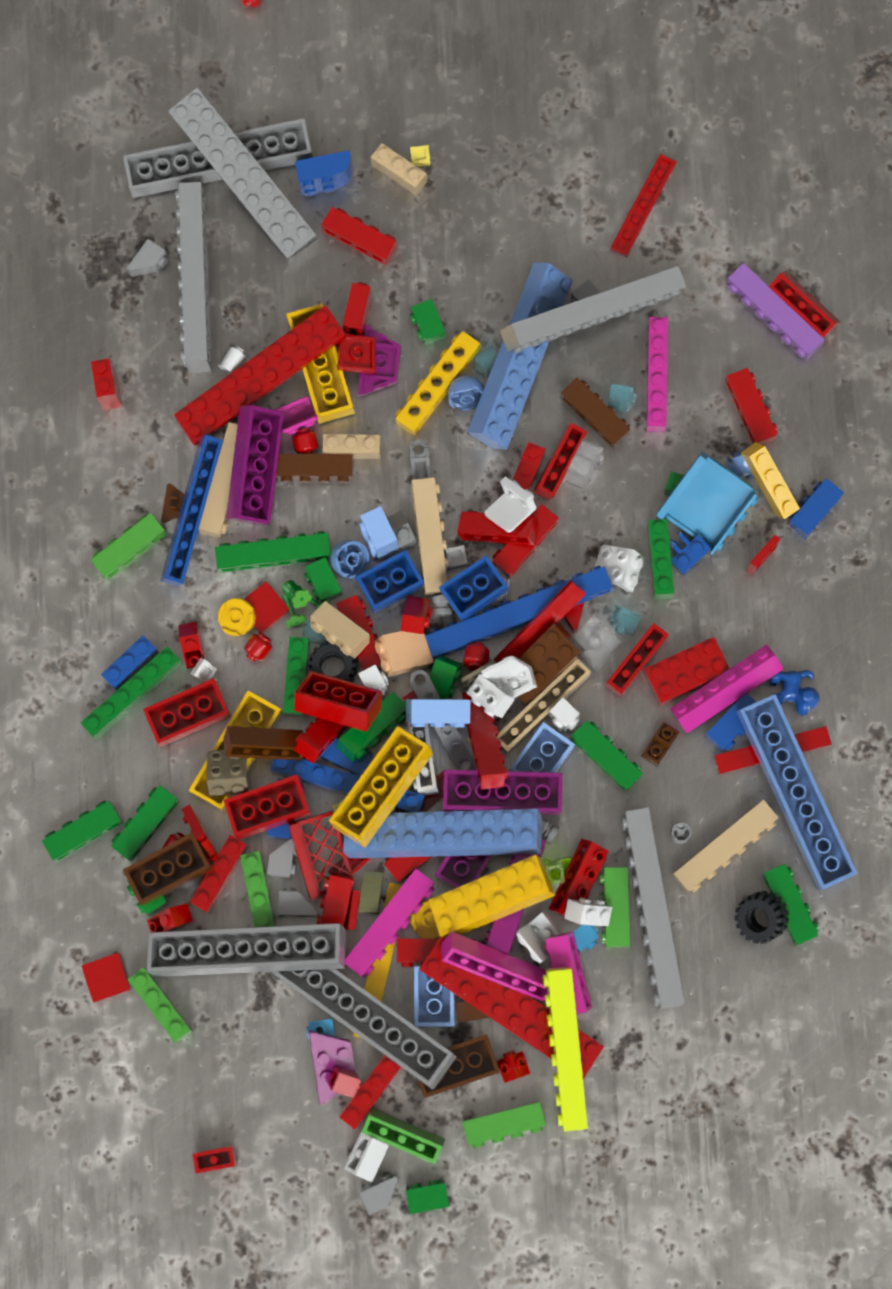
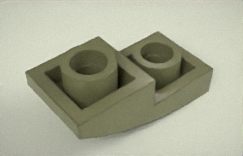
(371, 892)

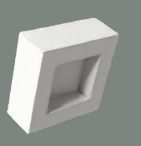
(456, 557)
(203, 671)

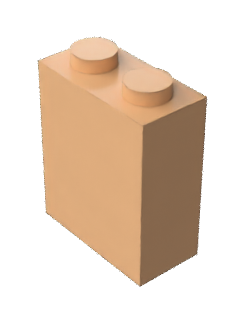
(403, 652)

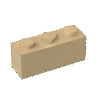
(399, 169)
(359, 445)
(339, 630)

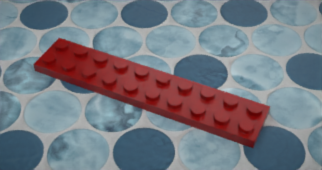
(260, 374)
(505, 1006)

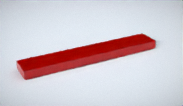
(643, 205)
(549, 615)
(746, 756)

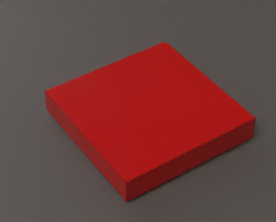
(356, 354)
(762, 556)
(267, 606)
(106, 977)

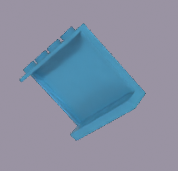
(709, 501)

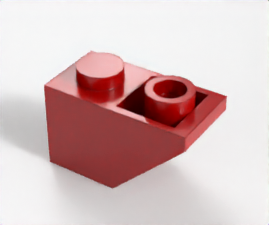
(191, 643)
(170, 919)

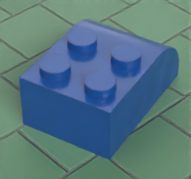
(324, 173)
(390, 581)
(474, 588)

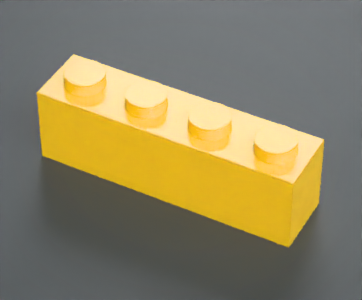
(770, 480)

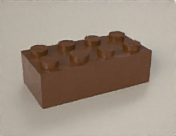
(550, 658)
(168, 869)
(472, 1063)

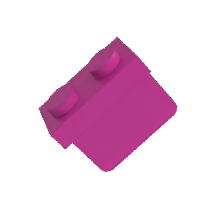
(297, 414)

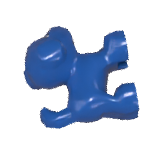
(804, 698)

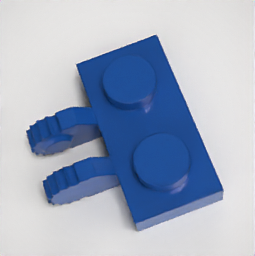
(691, 553)

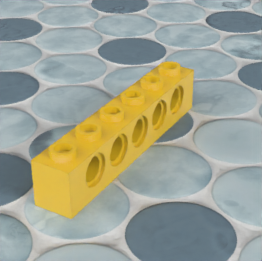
(413, 423)

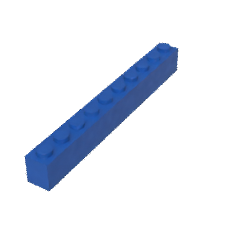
(512, 614)

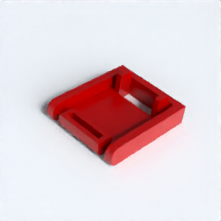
(199, 831)

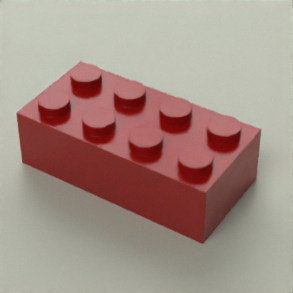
(686, 671)
(338, 701)
(187, 712)
(268, 807)

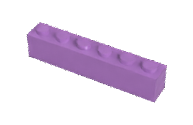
(774, 311)

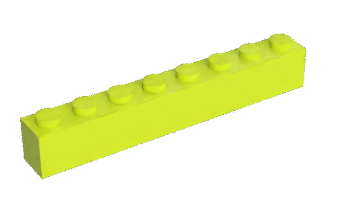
(566, 1049)

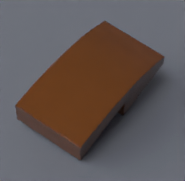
(660, 744)
(467, 1012)

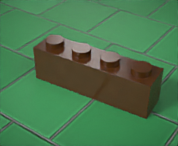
(595, 412)
(315, 468)
(261, 743)

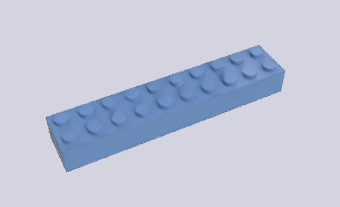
(515, 372)
(796, 792)
(453, 834)

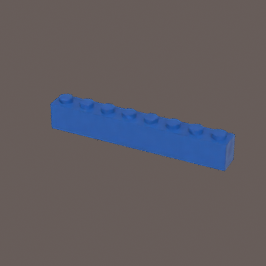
(191, 510)
(337, 781)

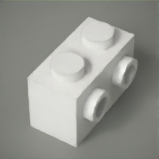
(374, 679)
(490, 696)
(564, 716)
(588, 912)
(366, 1157)

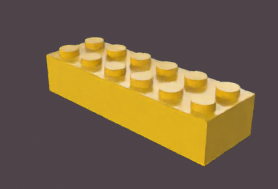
(324, 381)
(251, 712)
(381, 787)
(492, 897)

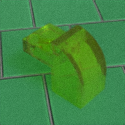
(556, 869)

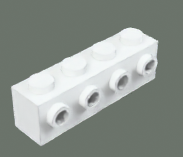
(427, 780)

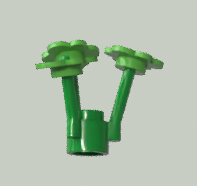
(299, 598)

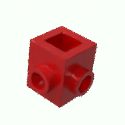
(513, 1066)

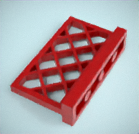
(303, 853)

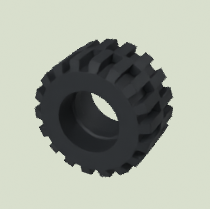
(329, 650)
(749, 924)

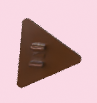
(172, 503)

